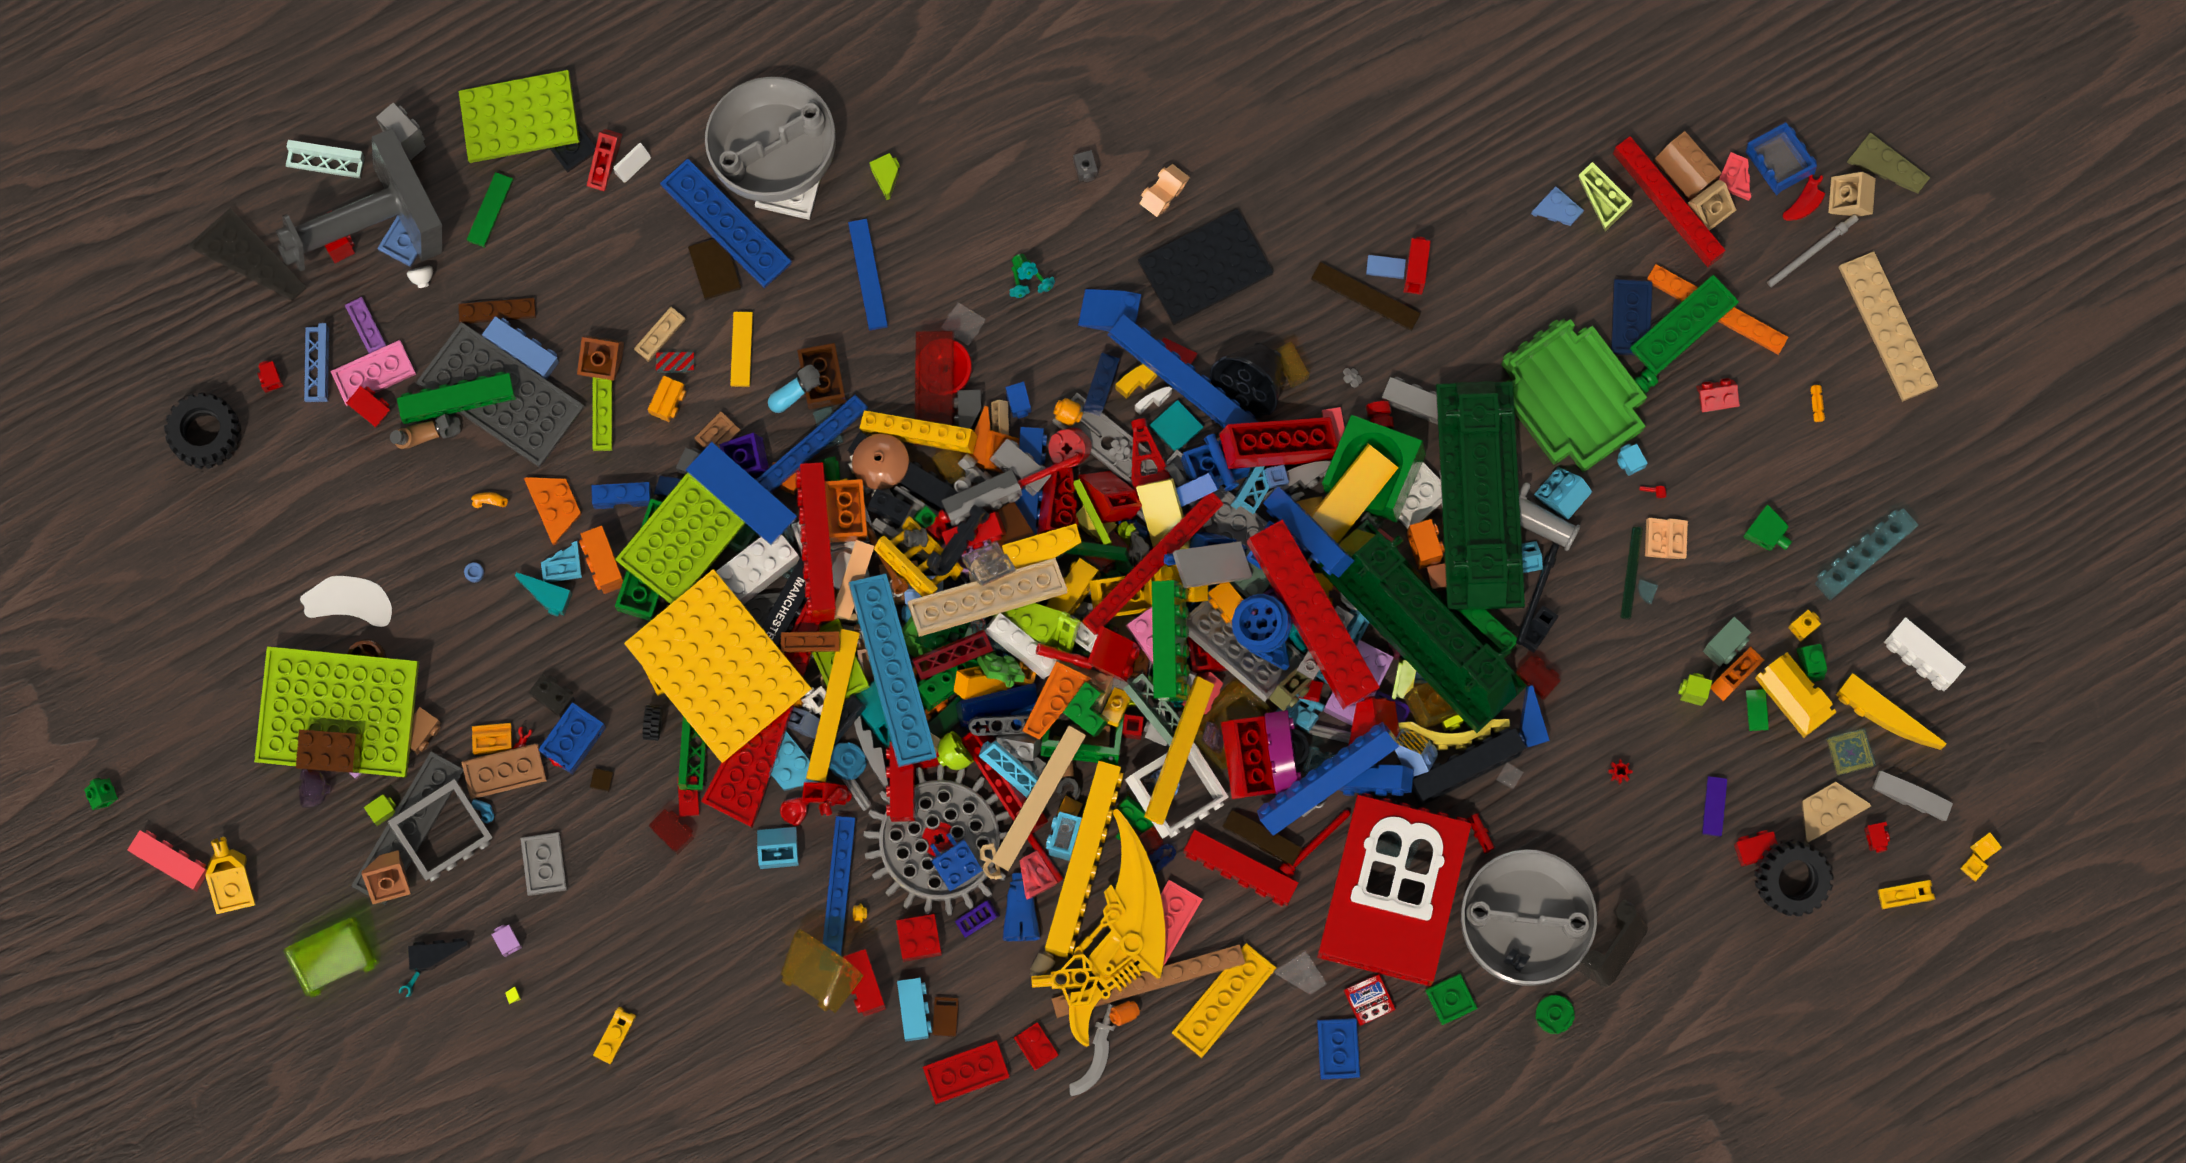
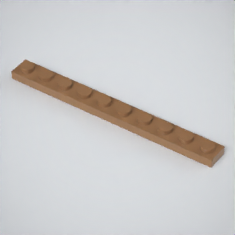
(1170, 975)

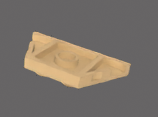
(1830, 809)

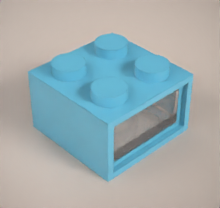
(1065, 832)

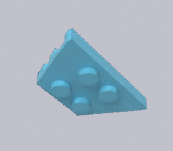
(790, 765)

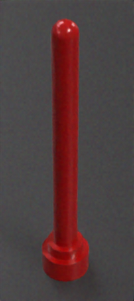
(1288, 870)

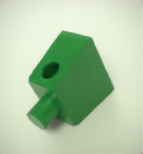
(1768, 530)
(1812, 661)

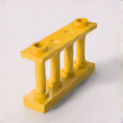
(905, 568)

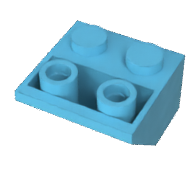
(1563, 492)
(777, 848)

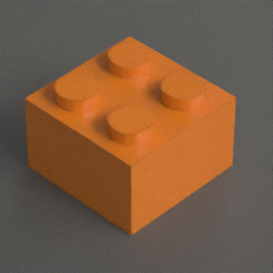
(1425, 543)

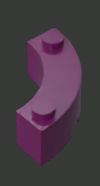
(1281, 749)

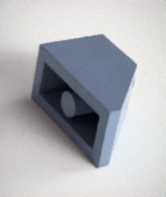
(803, 722)

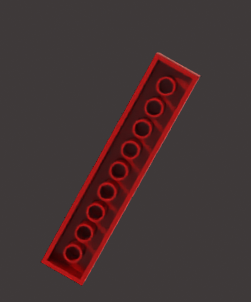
(1312, 614)

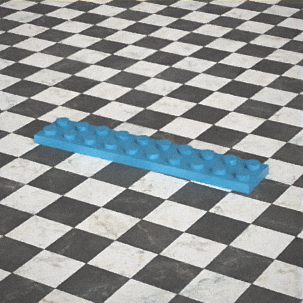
(892, 670)

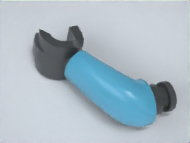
(791, 392)

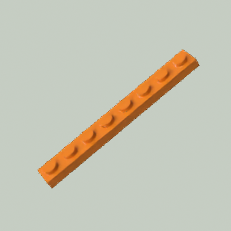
(1734, 319)

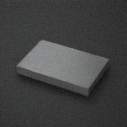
(543, 864)

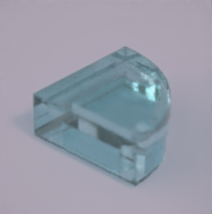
(1647, 591)

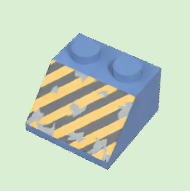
(1415, 752)

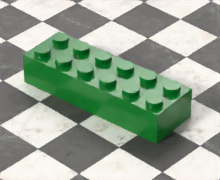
(635, 596)
(1170, 641)

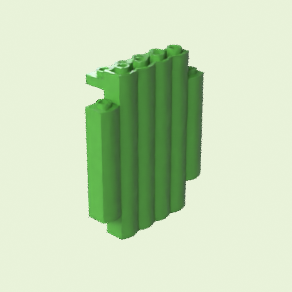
(1574, 394)

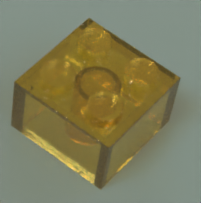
(1428, 706)

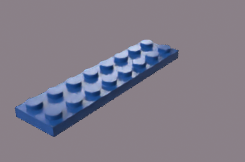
(726, 223)

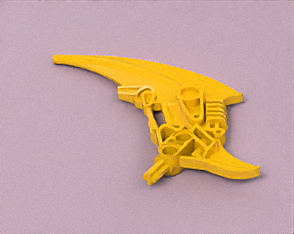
(1136, 934)

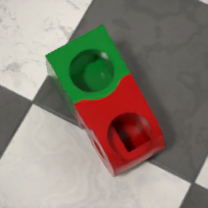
(930, 522)

